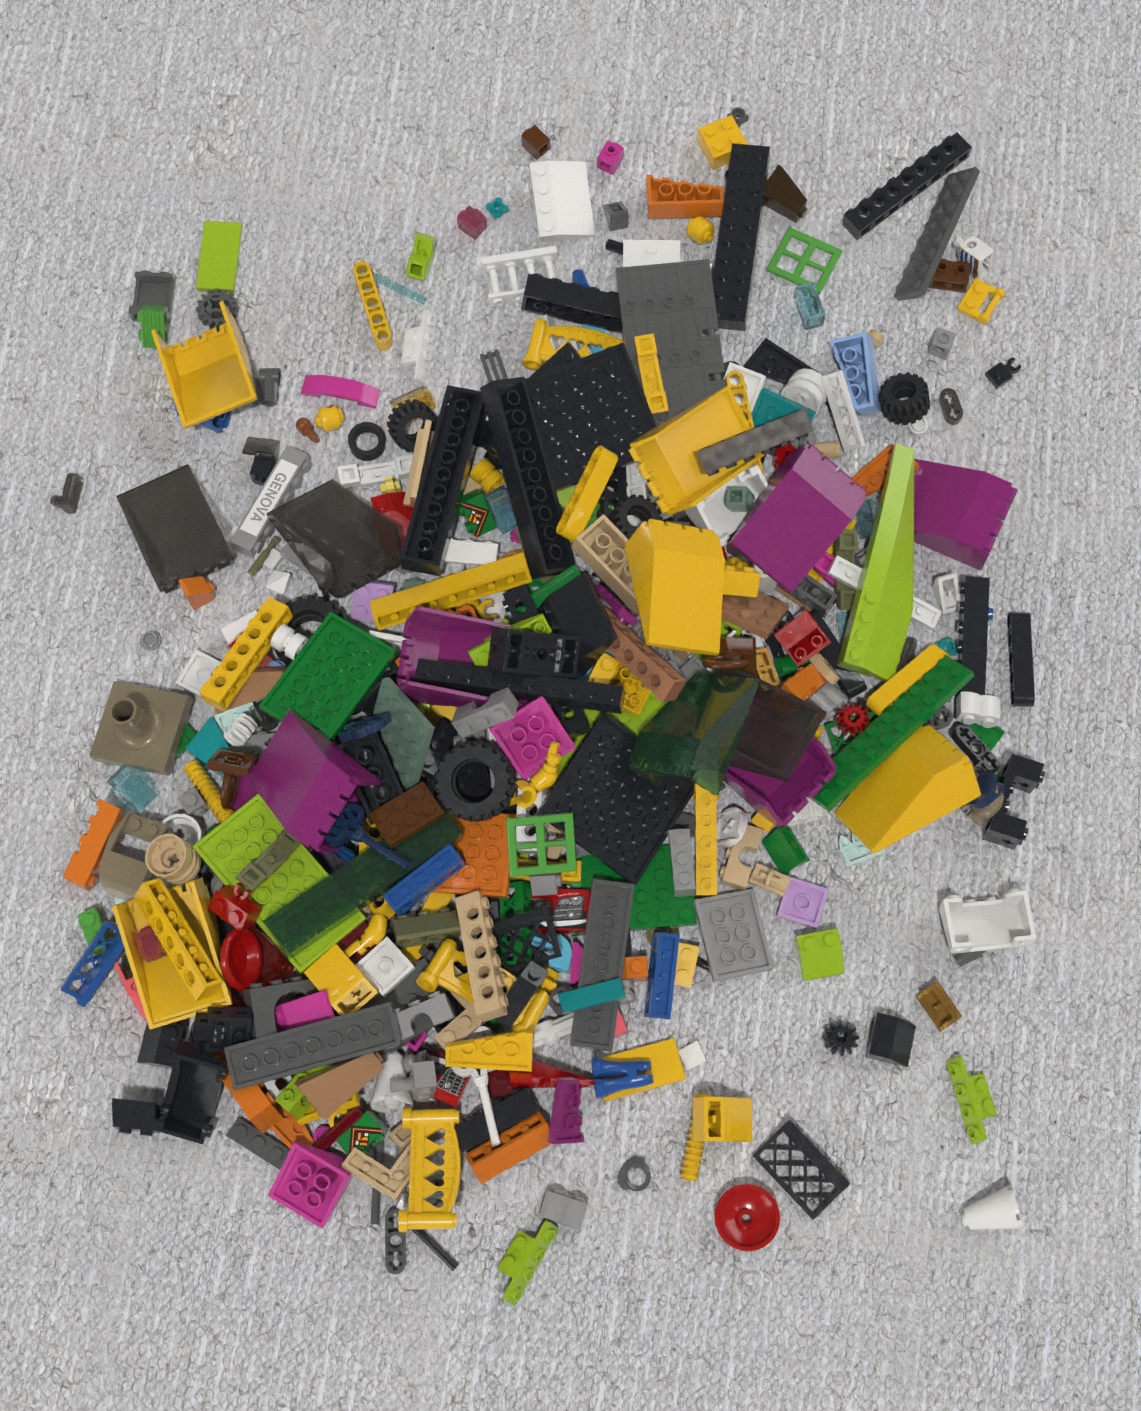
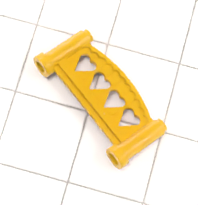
(541, 349)
(441, 972)
(420, 1212)

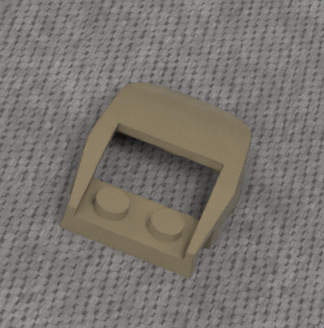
(121, 874)

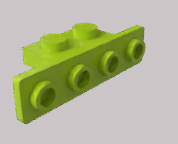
(973, 1099)
(523, 1258)

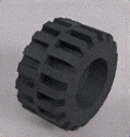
(904, 410)
(400, 418)
(636, 507)

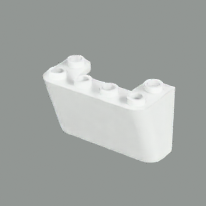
(988, 923)

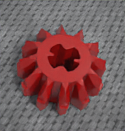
(857, 713)

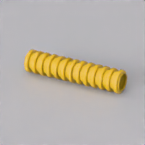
(206, 789)
(693, 1153)

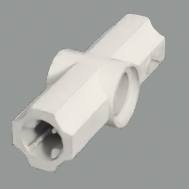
(551, 1031)

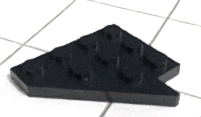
(472, 779)

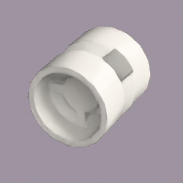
(286, 640)

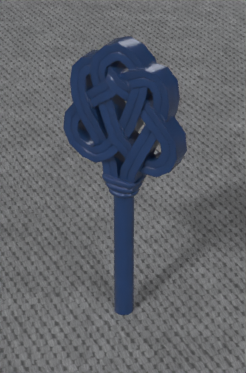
(364, 727)
(343, 831)

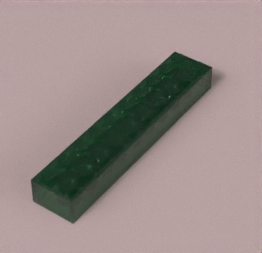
(354, 887)

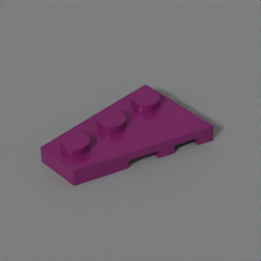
(622, 612)
(565, 1113)

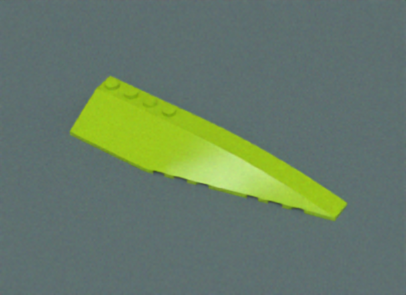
(886, 582)

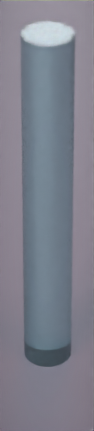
(399, 288)

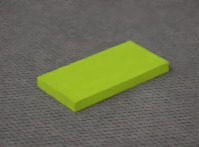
(219, 256)

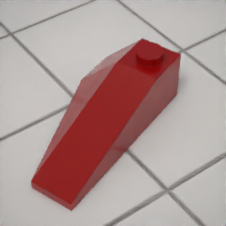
(542, 1077)

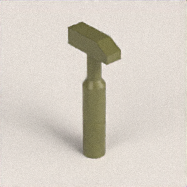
(262, 557)

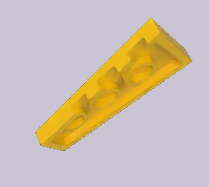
(497, 1052)

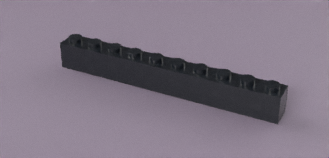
(523, 686)

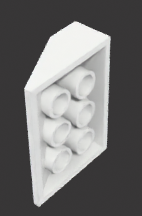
(561, 200)

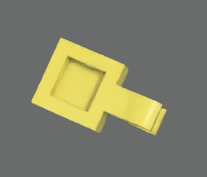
(390, 486)

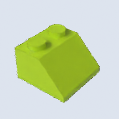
(820, 954)

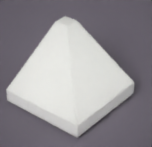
(279, 582)
(692, 1055)

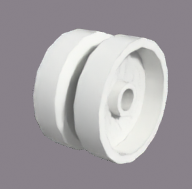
(806, 389)
(185, 828)

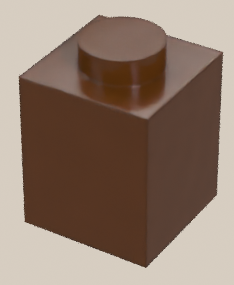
(535, 142)

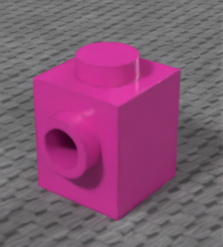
(610, 157)

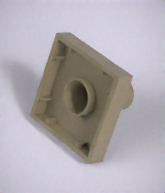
(141, 728)

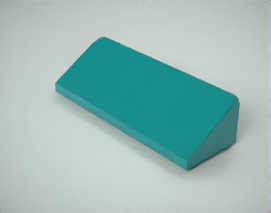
(591, 996)

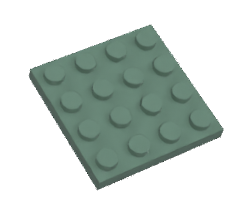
(406, 736)

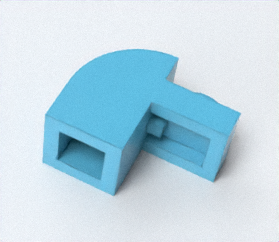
(559, 964)

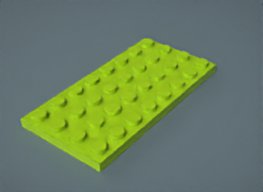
(240, 842)

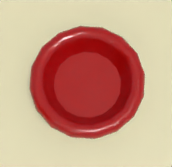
(241, 959)

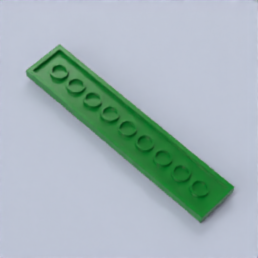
(892, 729)

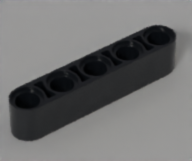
(1020, 659)
(850, 682)

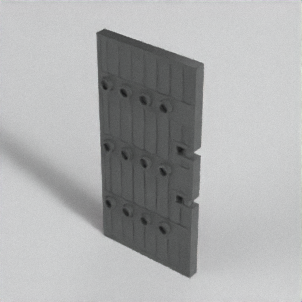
(677, 307)

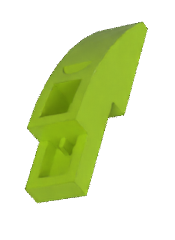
(480, 653)

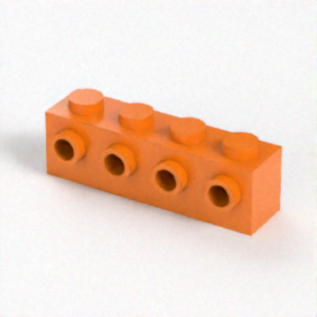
(514, 1146)

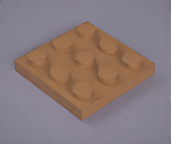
(754, 614)

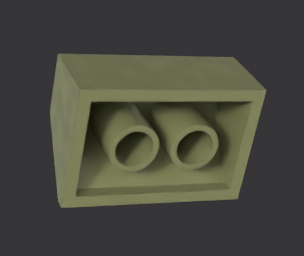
(426, 928)

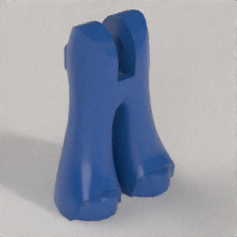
(605, 1068)

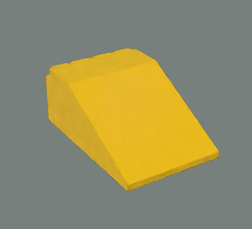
(209, 372)
(668, 451)
(678, 585)
(909, 790)
(158, 982)

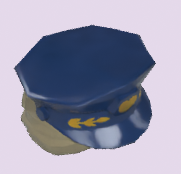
(990, 799)

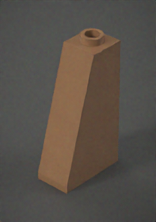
(256, 686)
(337, 1083)

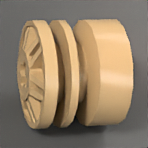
(163, 856)

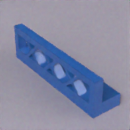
(424, 880)
(100, 969)
(661, 975)

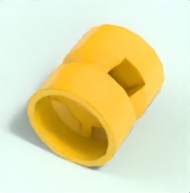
(486, 475)

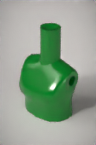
(787, 667)

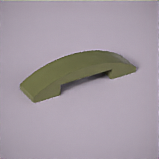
(845, 547)
(269, 861)

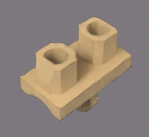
(769, 880)

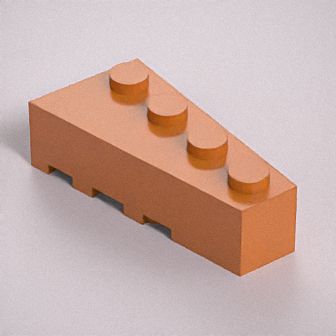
(682, 199)
(85, 864)
(254, 1102)

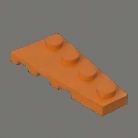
(874, 473)
(288, 1128)

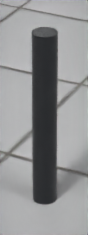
(436, 1248)

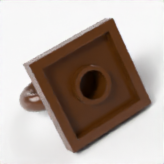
(734, 653)
(232, 765)

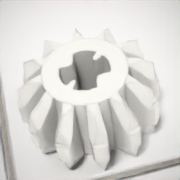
(240, 730)

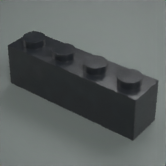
(506, 1114)

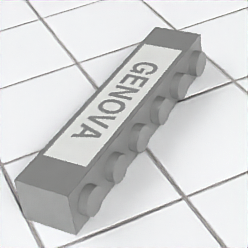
(275, 492)

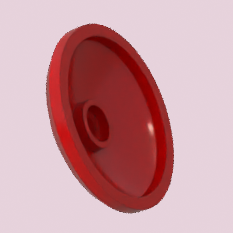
(749, 1201)

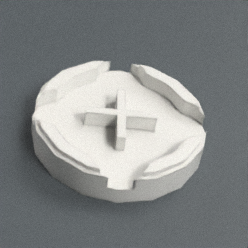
(731, 826)

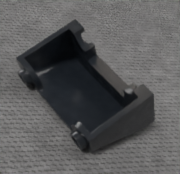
(191, 1093)

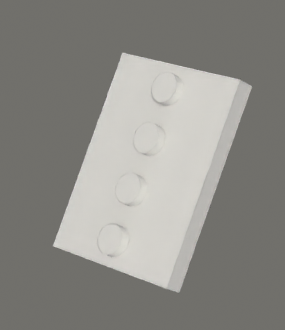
(650, 252)

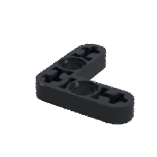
(980, 764)

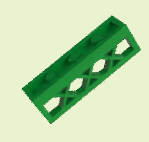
(559, 581)
(522, 905)

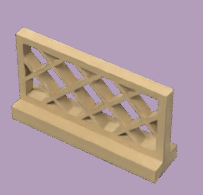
(419, 459)

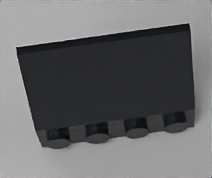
(579, 612)

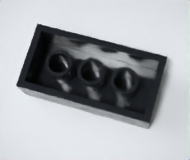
(371, 755)

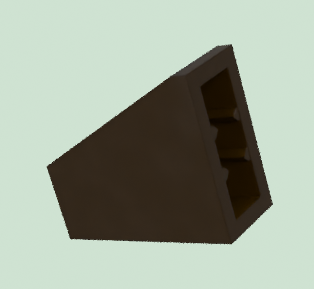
(784, 196)

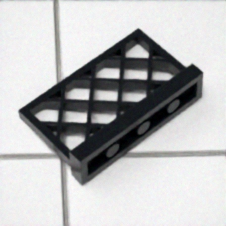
(522, 921)
(814, 1156)

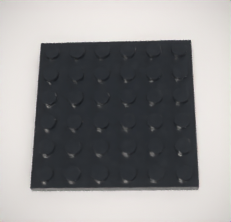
(588, 407)
(614, 809)

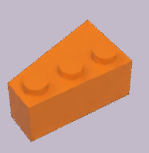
(804, 682)

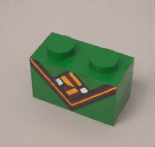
(476, 514)
(363, 1133)

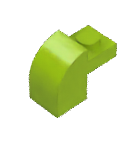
(422, 257)

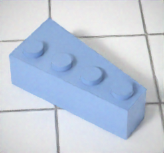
(858, 364)

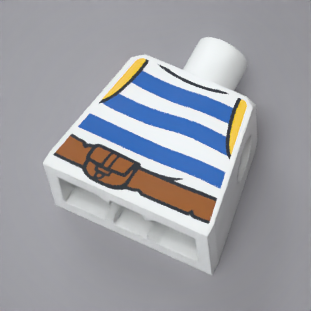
(976, 253)

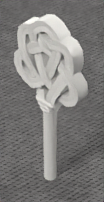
(482, 1082)

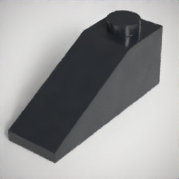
(523, 992)

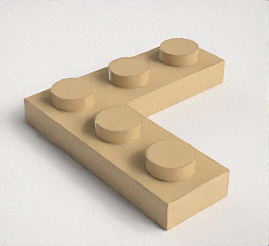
(462, 1025)
(386, 1181)

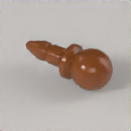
(304, 426)

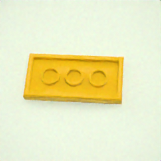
(664, 1063)

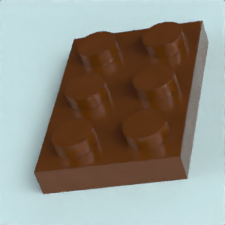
(407, 815)

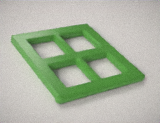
(804, 259)
(541, 844)

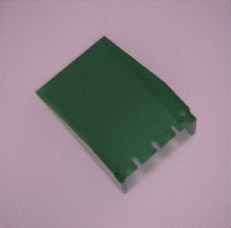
(695, 731)

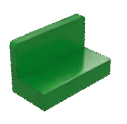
(785, 850)

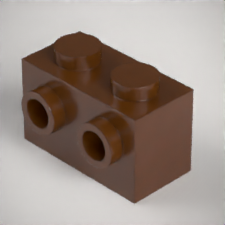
(951, 276)

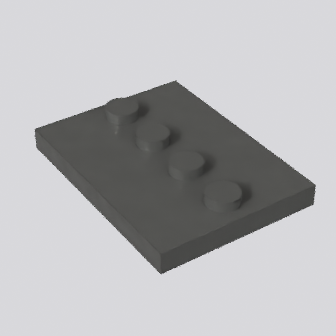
(401, 996)

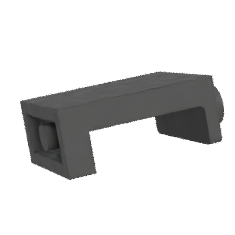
(153, 290)

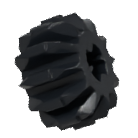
(833, 1034)

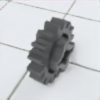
(213, 313)

